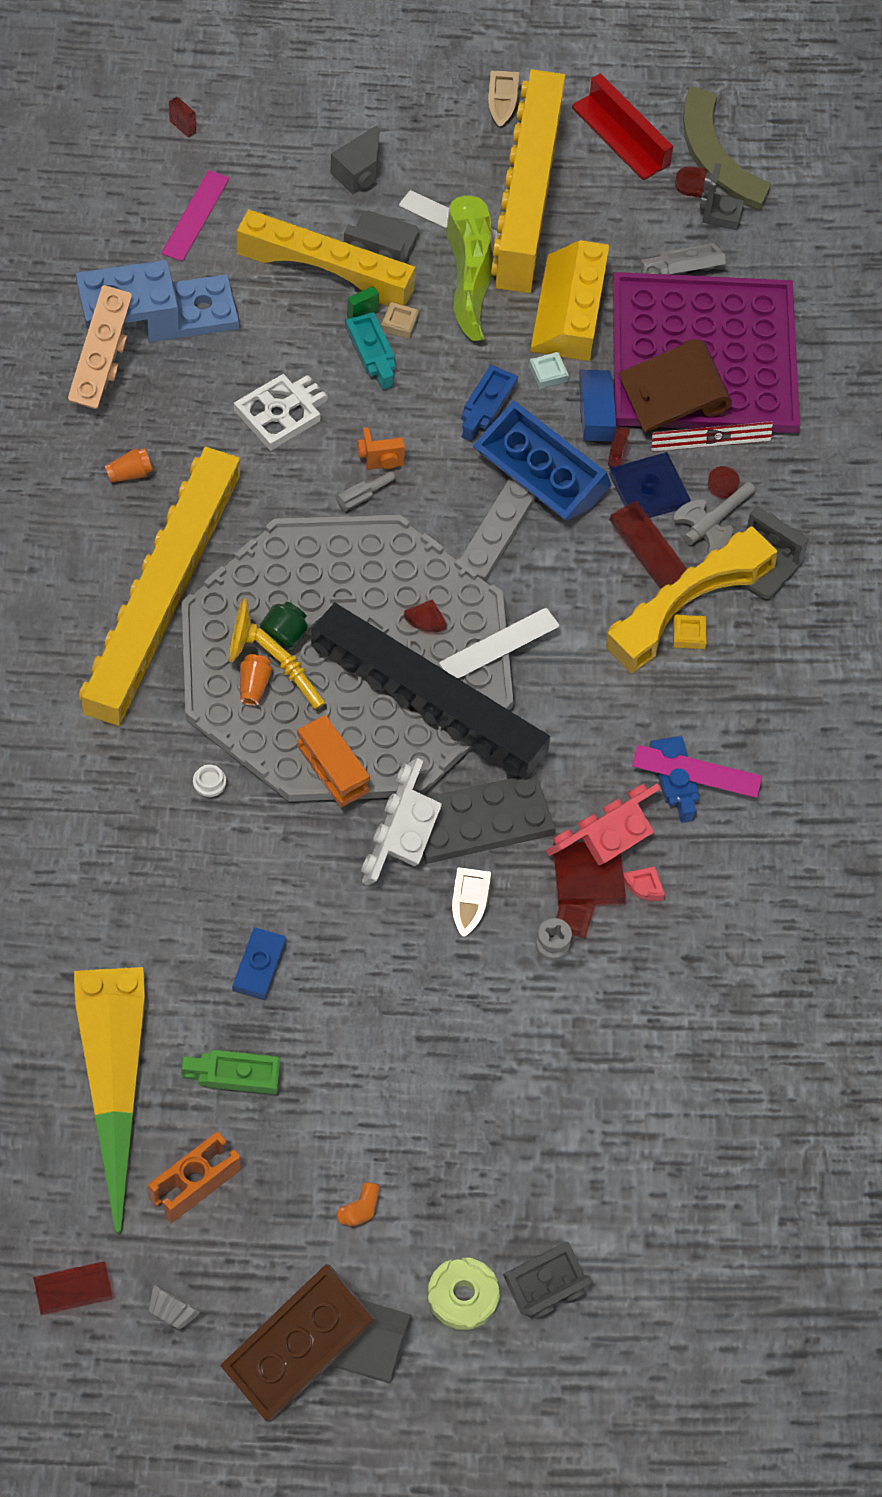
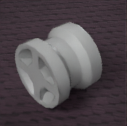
(557, 946)

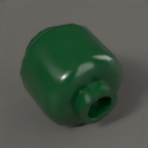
(285, 624)

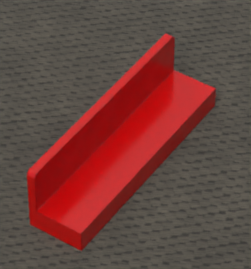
(624, 128)

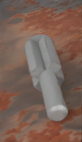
(362, 492)

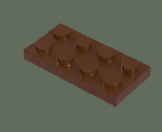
(298, 1342)

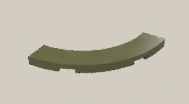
(707, 150)

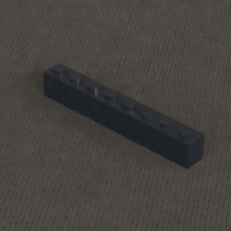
(430, 691)

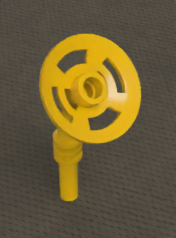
(245, 631)

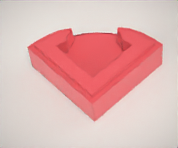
(645, 884)

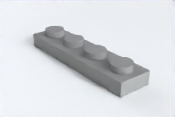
(498, 528)

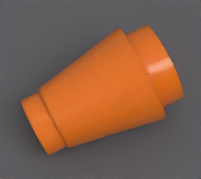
(129, 466)
(253, 678)

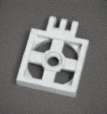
(299, 393)

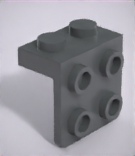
(382, 235)
(787, 541)

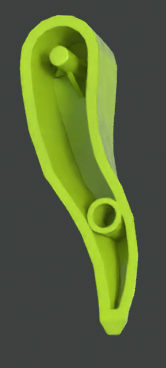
(471, 243)

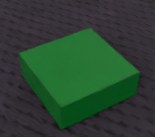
(363, 303)

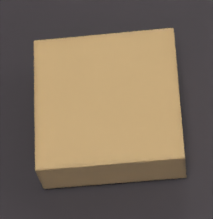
(400, 320)

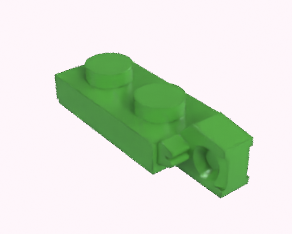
(233, 1071)

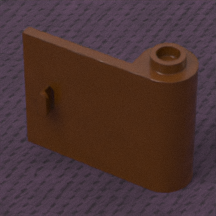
(676, 385)

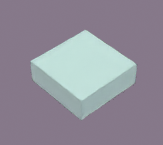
(548, 370)

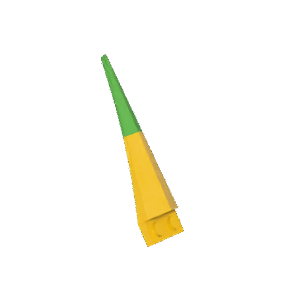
(110, 1026)

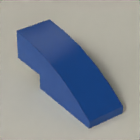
(597, 405)

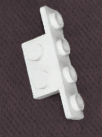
(406, 825)

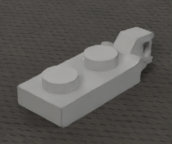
(680, 261)

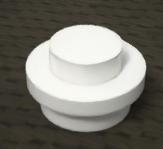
(209, 781)

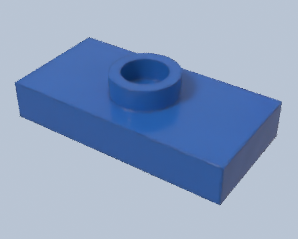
(259, 963)

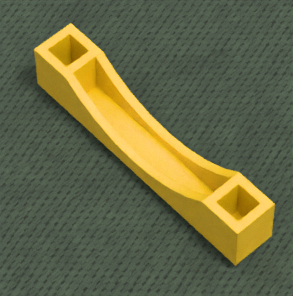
(275, 240)
(739, 562)

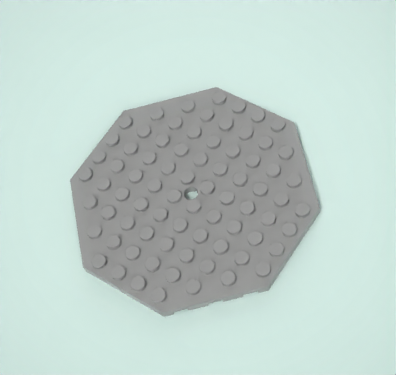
(374, 571)

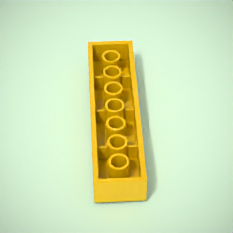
(527, 181)

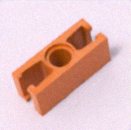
(333, 761)
(194, 1192)

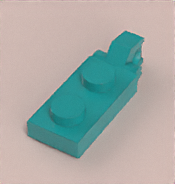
(372, 348)

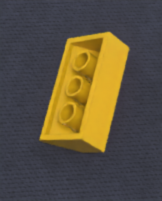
(570, 300)

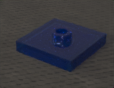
(651, 483)

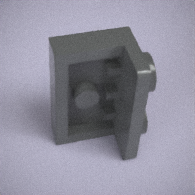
(547, 1280)

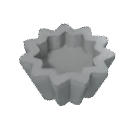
(171, 1308)

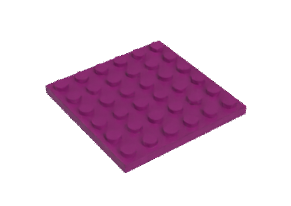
(739, 319)

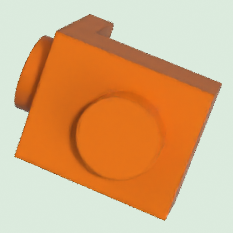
(380, 453)

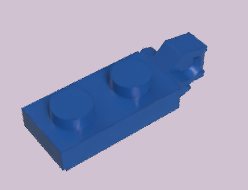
(487, 400)
(677, 788)

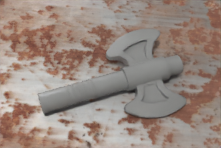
(707, 525)

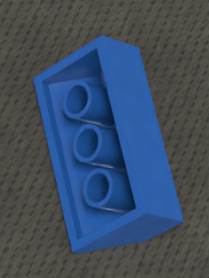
(543, 462)

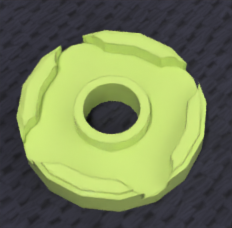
(458, 1313)

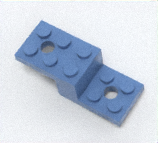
(164, 305)

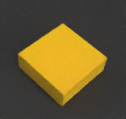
(689, 631)

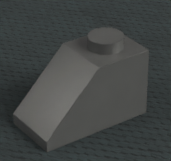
(357, 161)

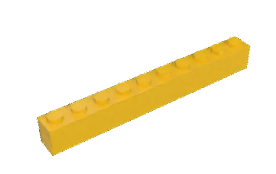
(160, 586)

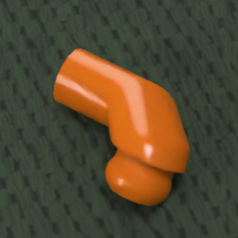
(360, 1210)

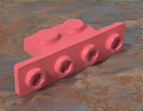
(614, 831)

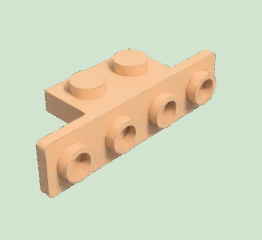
(101, 347)

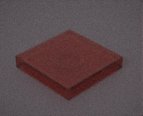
(583, 880)

